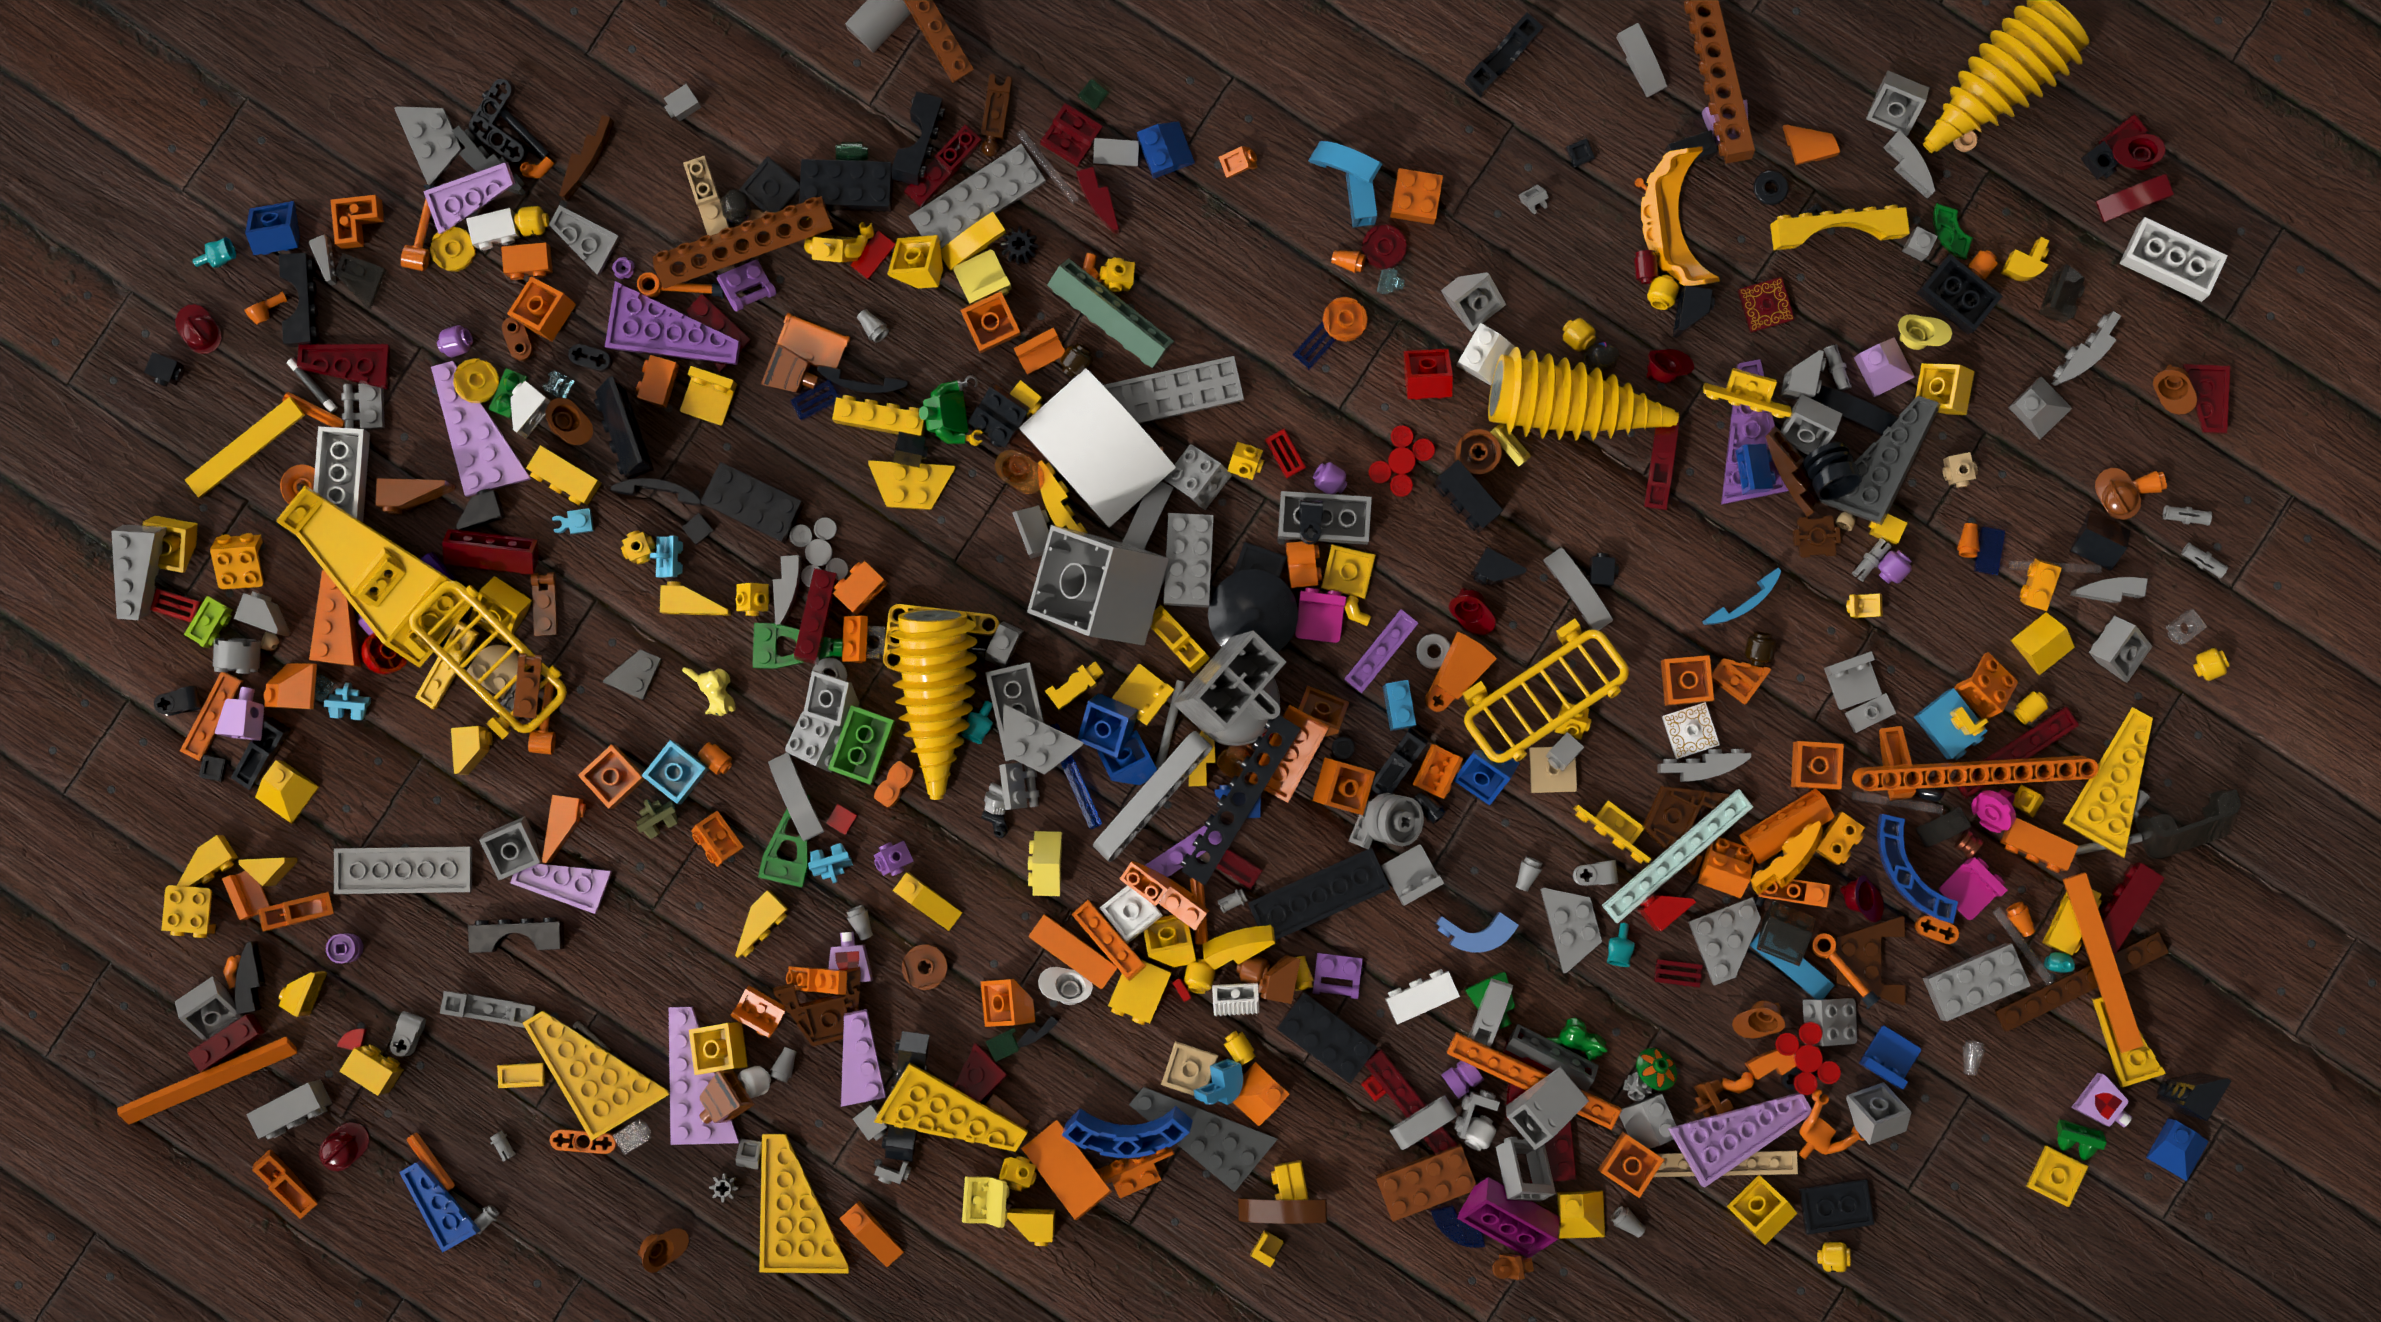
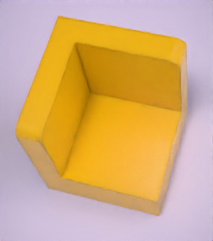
(1266, 1248)

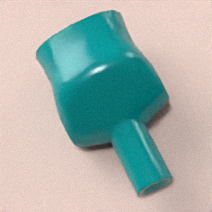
(216, 253)
(978, 724)
(1620, 948)
(2059, 962)

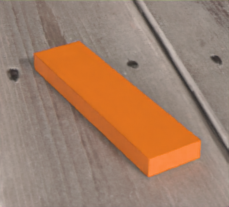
(204, 727)
(1108, 940)

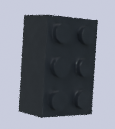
(1959, 294)
(1467, 497)

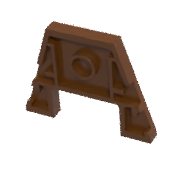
(1674, 815)
(1863, 956)
(823, 1018)

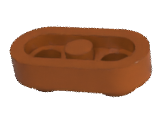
(516, 338)

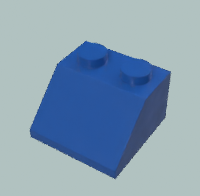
(1165, 148)
(273, 228)
(1754, 468)
(1107, 724)

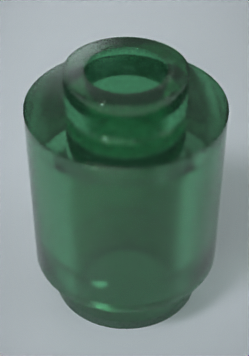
(851, 151)

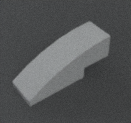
(1641, 60)
(1911, 164)
(786, 589)
(2113, 589)

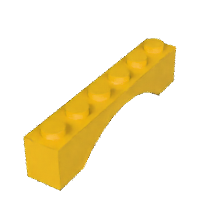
(1882, 224)

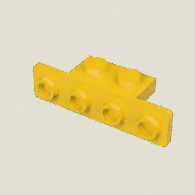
(1749, 390)
(1617, 825)

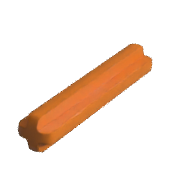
(316, 412)
(1201, 932)
(430, 1161)

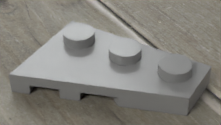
(586, 238)

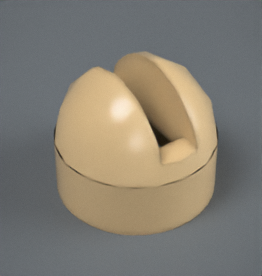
(1846, 521)
(269, 641)

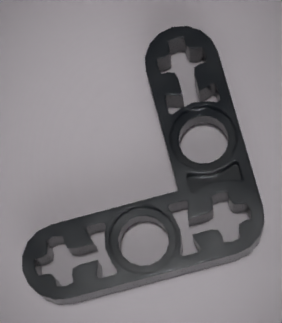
(490, 120)

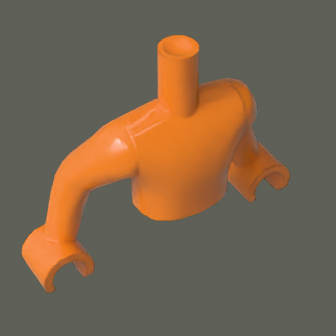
(1819, 1133)

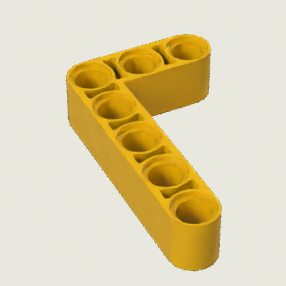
(893, 625)

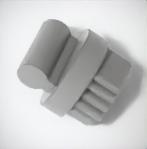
(994, 800)

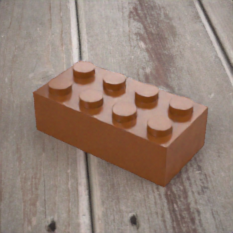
(1426, 1182)

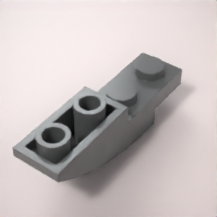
(477, 157)

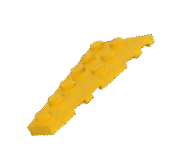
(2109, 799)
(939, 1109)

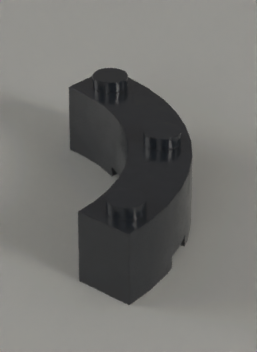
(911, 1048)

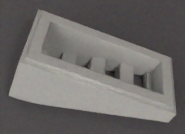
(323, 253)

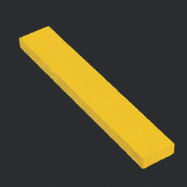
(244, 447)

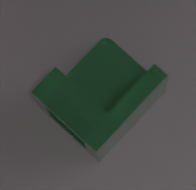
(1003, 1045)

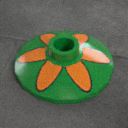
(1656, 1069)

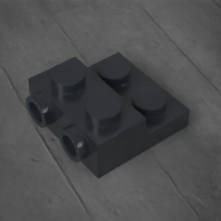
(999, 416)

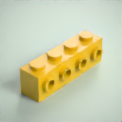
(877, 417)

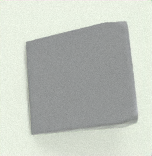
(749, 1153)

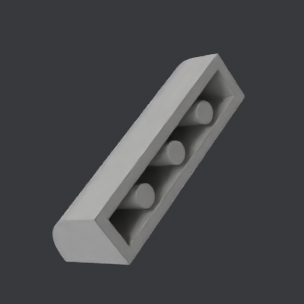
(877, 21)

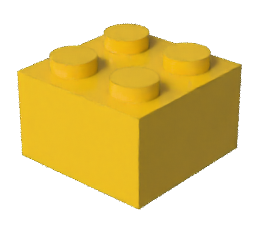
(372, 1069)

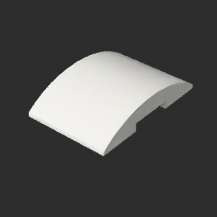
(1097, 447)

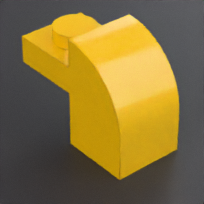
(2026, 267)

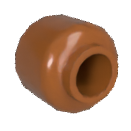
(1253, 969)

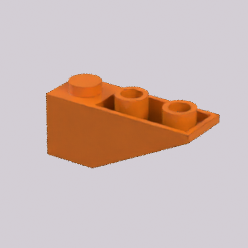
(1800, 892)

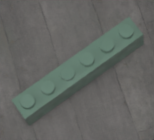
(1110, 313)

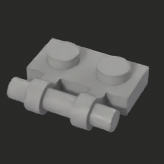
(370, 406)
(1014, 787)

